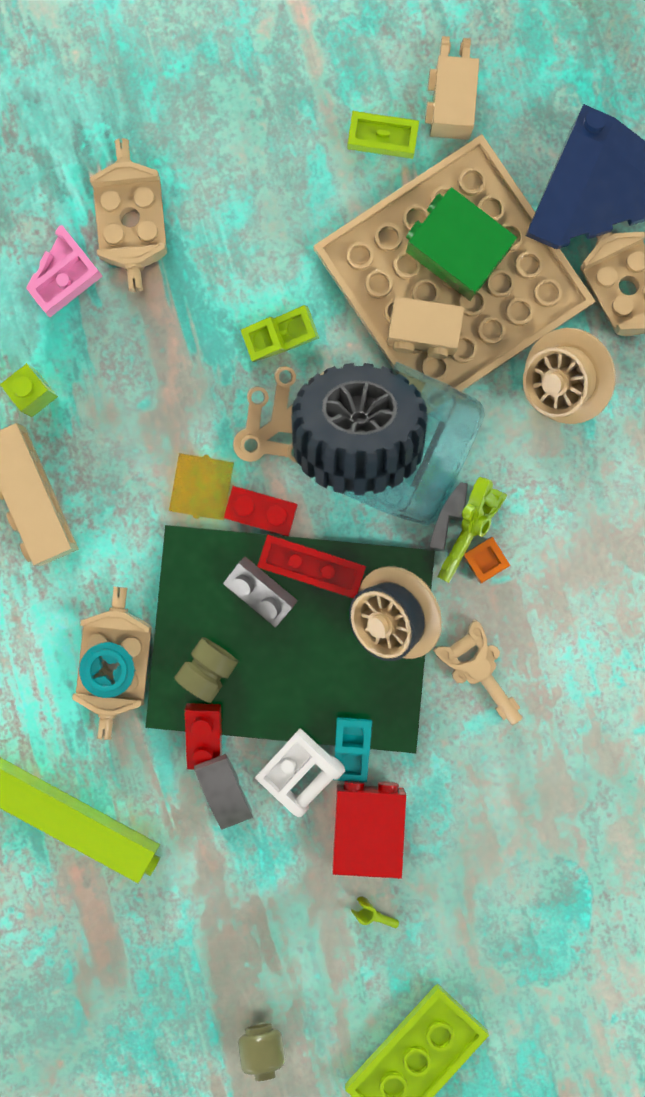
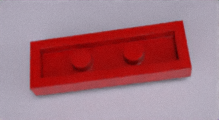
(311, 566)

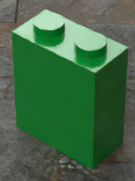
(459, 243)

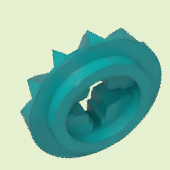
(103, 685)

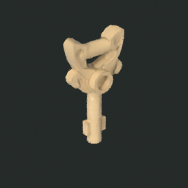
(479, 668)

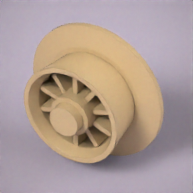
(569, 376)

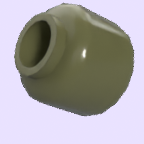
(261, 1051)

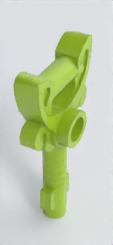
(477, 516)

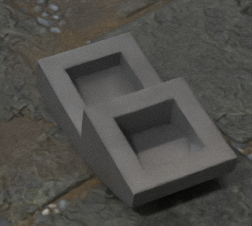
(451, 510)
(223, 791)

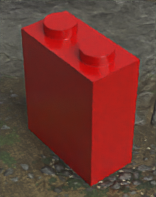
(369, 830)

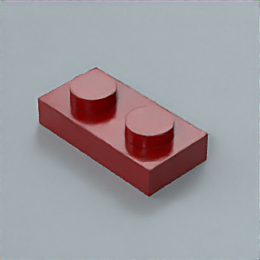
(260, 511)
(202, 733)

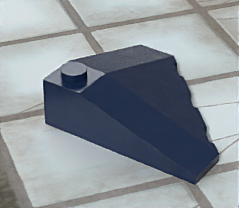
(593, 182)

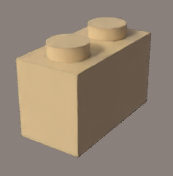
(425, 327)

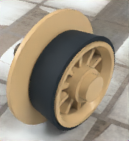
(395, 615)

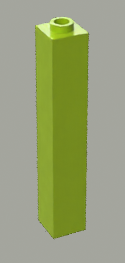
(76, 823)

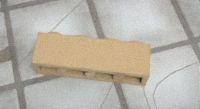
(31, 500)

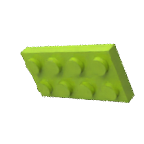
(420, 1051)

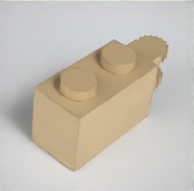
(454, 92)

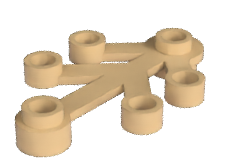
(280, 422)

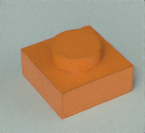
(486, 560)

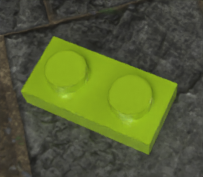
(382, 134)

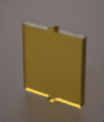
(201, 486)

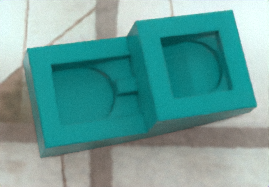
(353, 748)

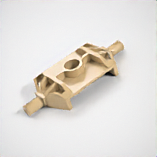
(126, 189)
(615, 260)
(124, 630)

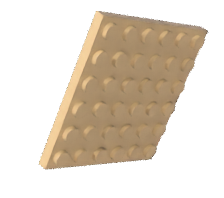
(515, 307)

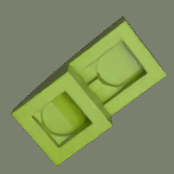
(279, 333)

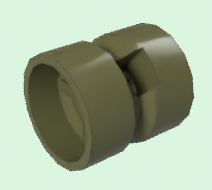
(204, 673)

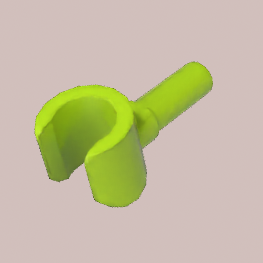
(369, 914)

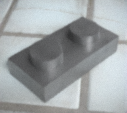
(260, 591)

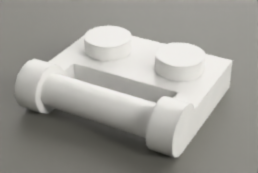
(291, 765)

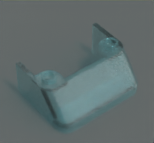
(451, 443)

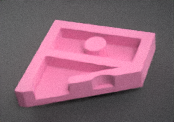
(62, 274)

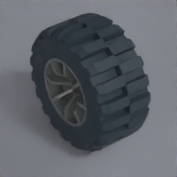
(358, 428)

